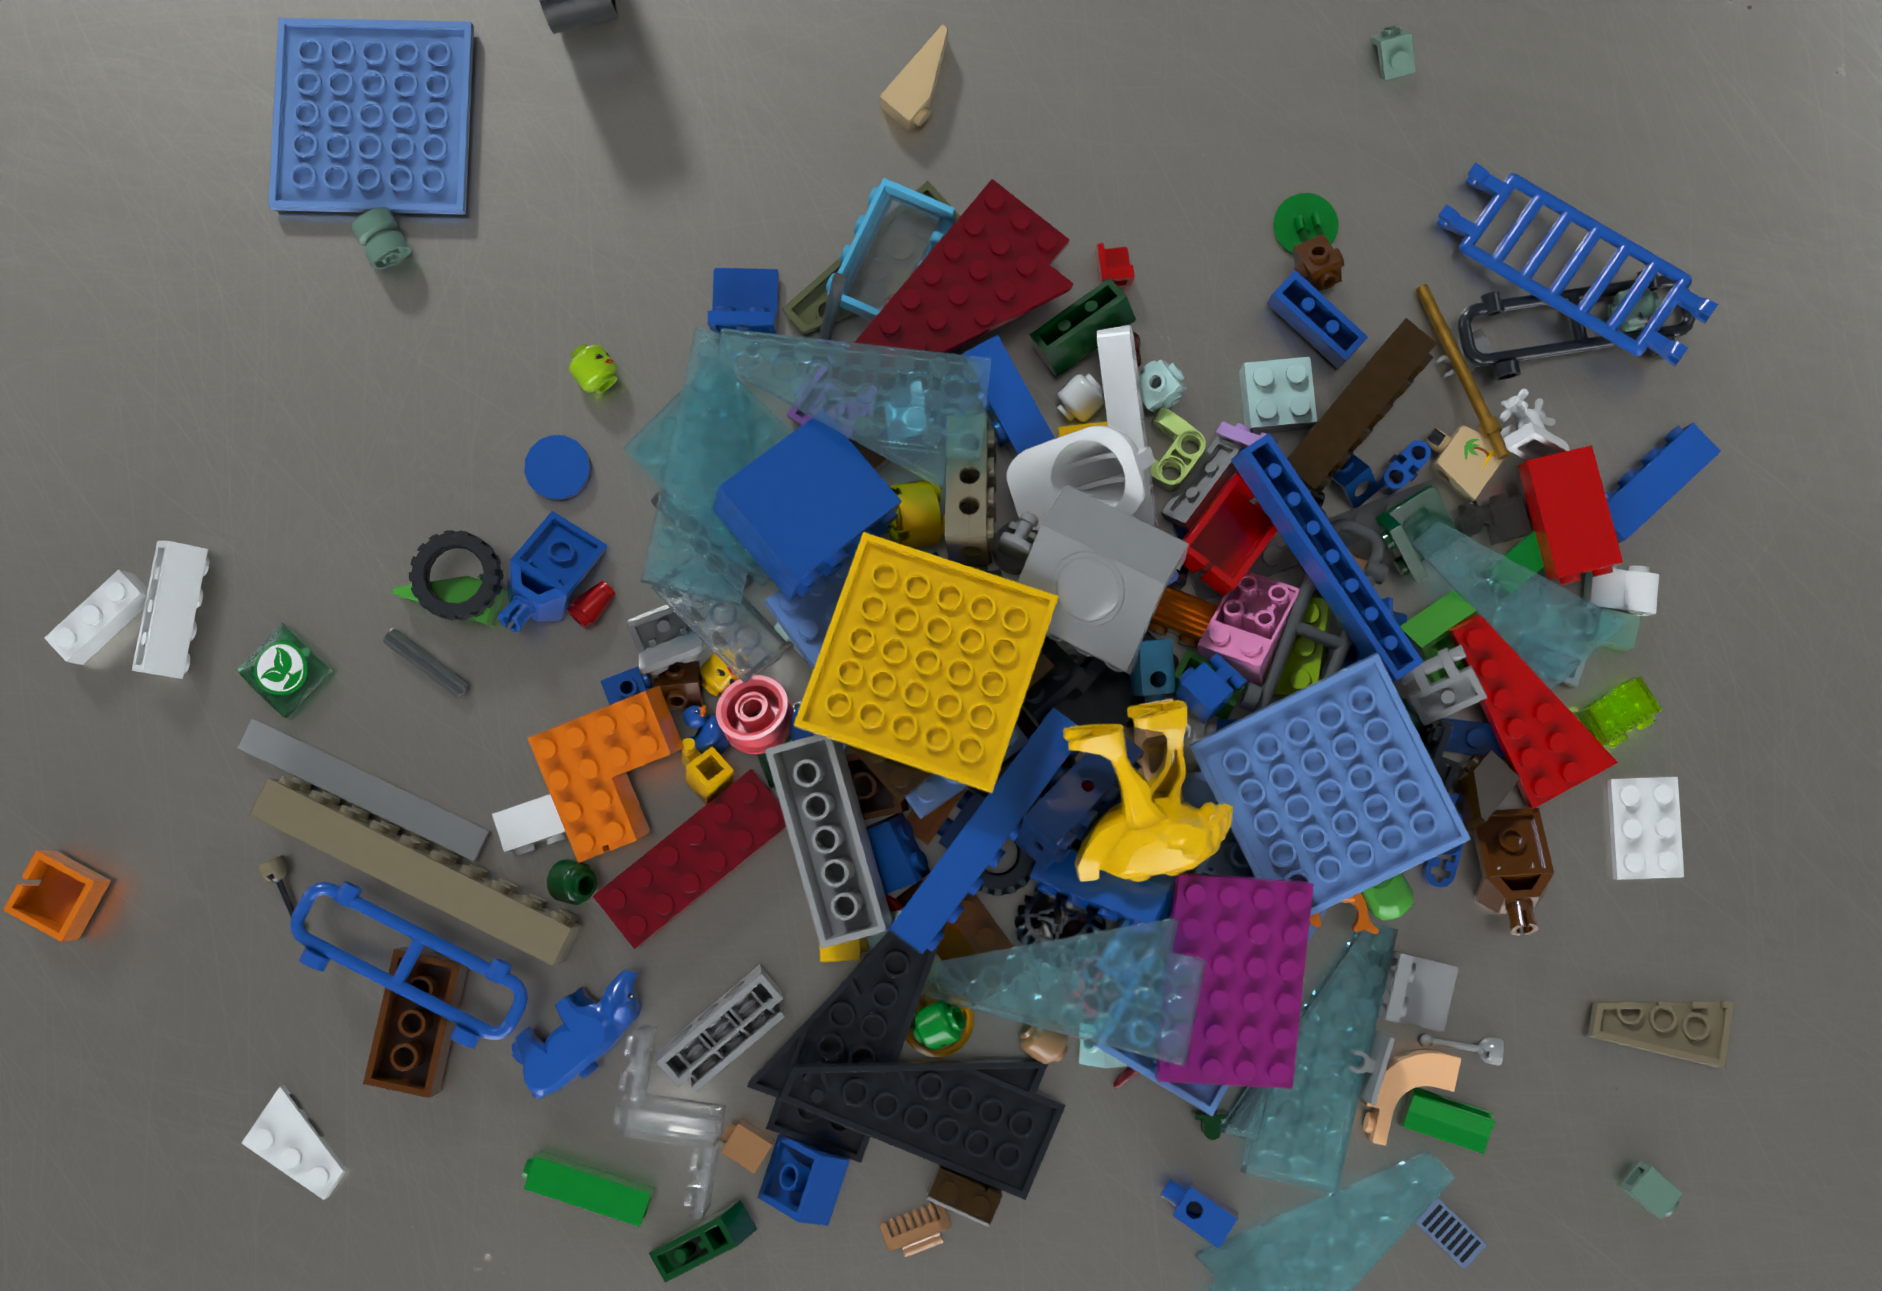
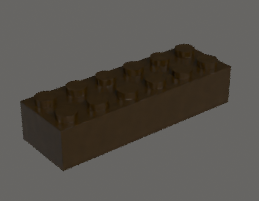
(1361, 406)

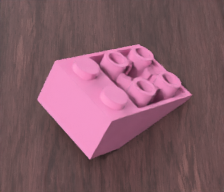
(1249, 625)

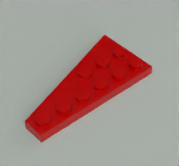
(1530, 722)

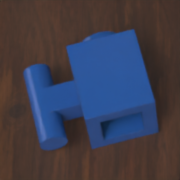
(1208, 690)

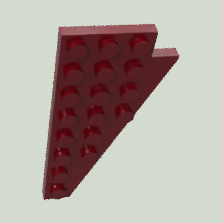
(975, 278)

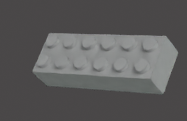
(829, 839)

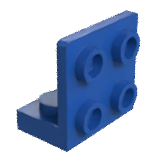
(744, 300)

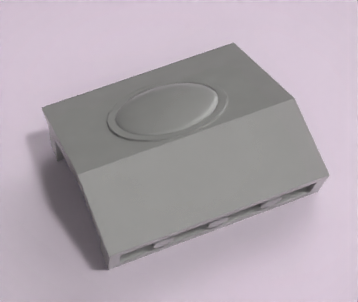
(1105, 574)

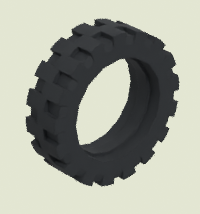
(422, 568)

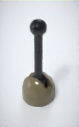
(275, 871)

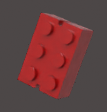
(1228, 536)

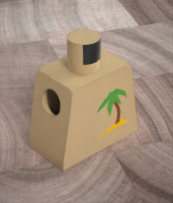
(1463, 461)

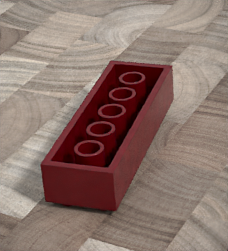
(693, 859)

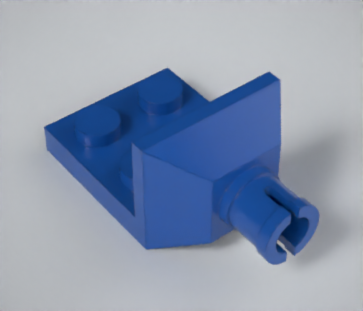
(548, 571)

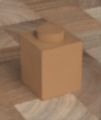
(746, 1145)

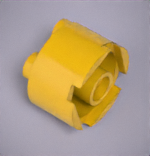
(919, 514)

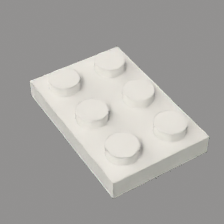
(1645, 828)

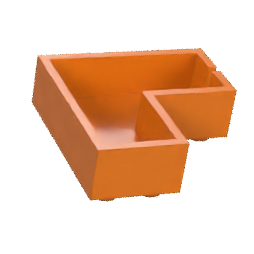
(588, 768)

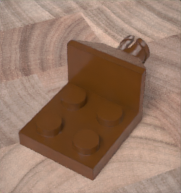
(1513, 865)

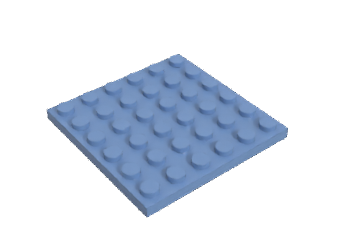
(371, 115)
(1332, 786)

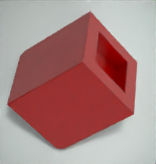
(1114, 264)

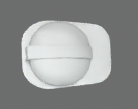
(1090, 460)

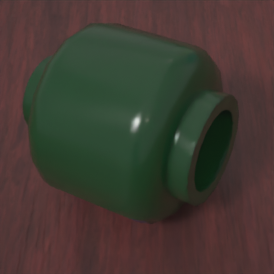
(571, 882)

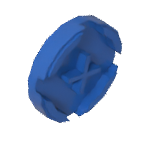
(557, 467)

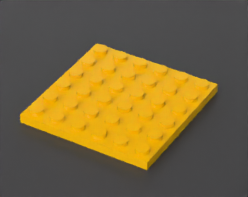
(927, 662)

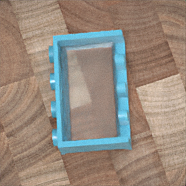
(889, 245)

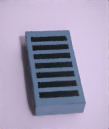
(1451, 1233)

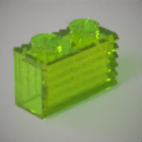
(1620, 711)

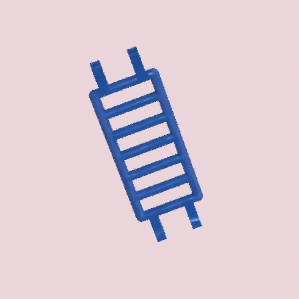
(1679, 294)

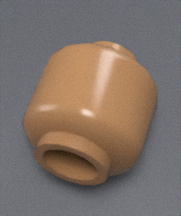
(1042, 1043)

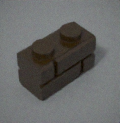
(964, 1195)

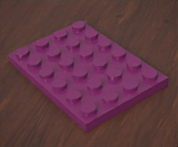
(1251, 981)

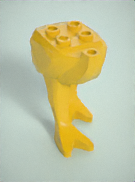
(1151, 826)

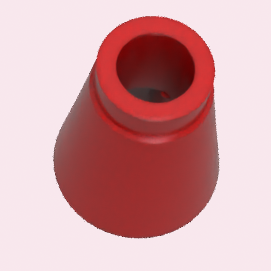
(590, 604)

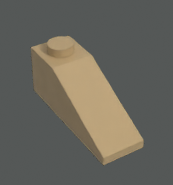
(913, 89)

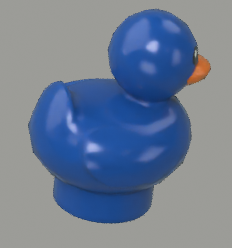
(708, 731)

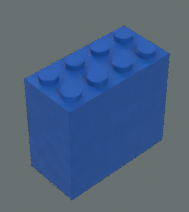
(806, 506)

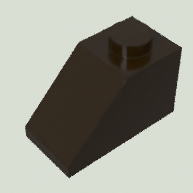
(1483, 787)

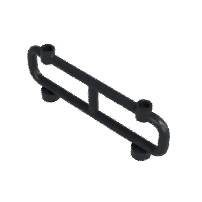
(1506, 363)

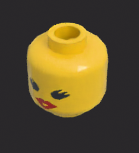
(716, 675)

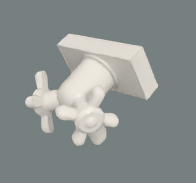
(1528, 434)

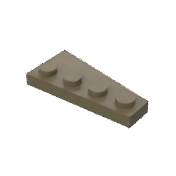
(1674, 1029)

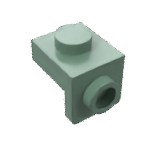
(1394, 52)

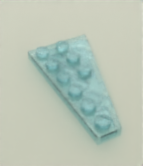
(1532, 614)

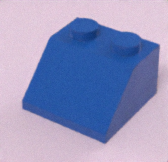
(803, 1181)

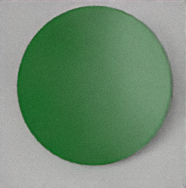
(1302, 219)

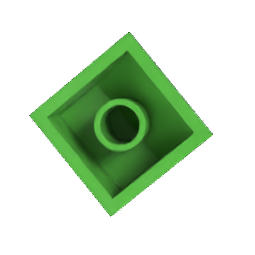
(1429, 628)

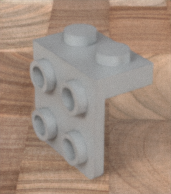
(663, 640)

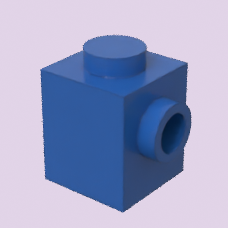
(626, 685)

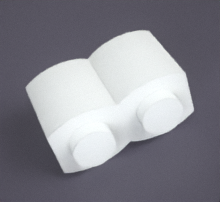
(1624, 591)

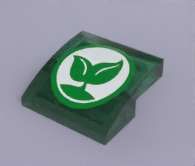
(284, 670)

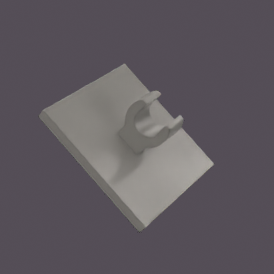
(1373, 1066)

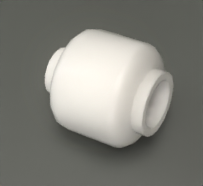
(1081, 398)

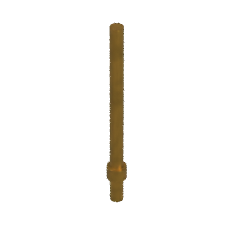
(1488, 424)

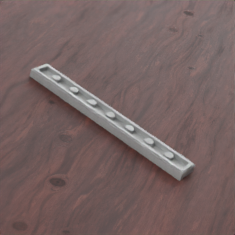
(364, 789)

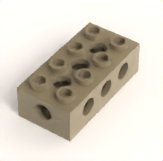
(971, 505)

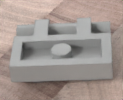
(1448, 694)

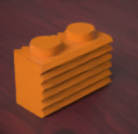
(1182, 616)

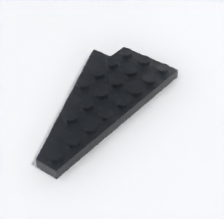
(855, 1023)

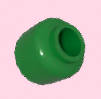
(938, 1025)

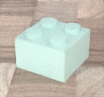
(1278, 395)

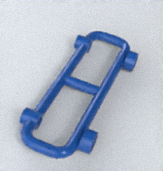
(467, 1028)

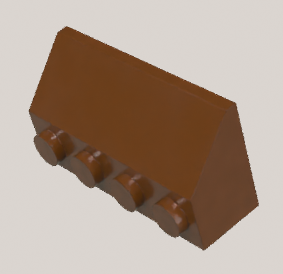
(971, 933)

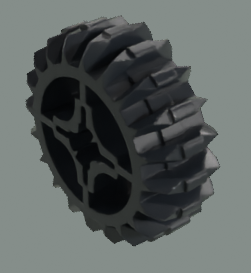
(1044, 913)

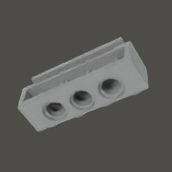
(713, 1028)

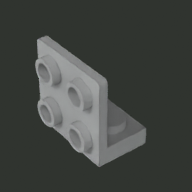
(1418, 991)

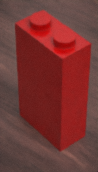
(1570, 515)

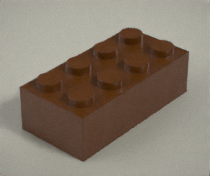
(410, 1040)

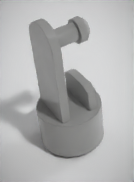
(1014, 543)

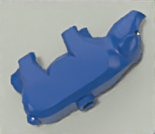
(583, 1038)

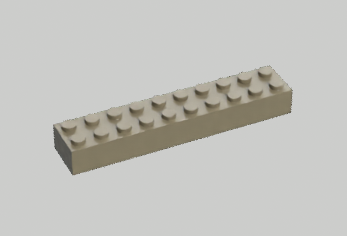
(417, 870)

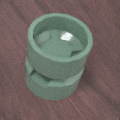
(379, 235)

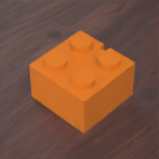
(61, 900)

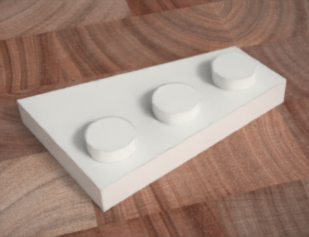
(293, 1146)

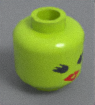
(593, 368)

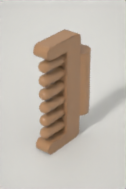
(919, 1237)

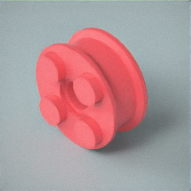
(738, 706)

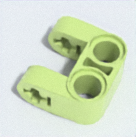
(1175, 457)

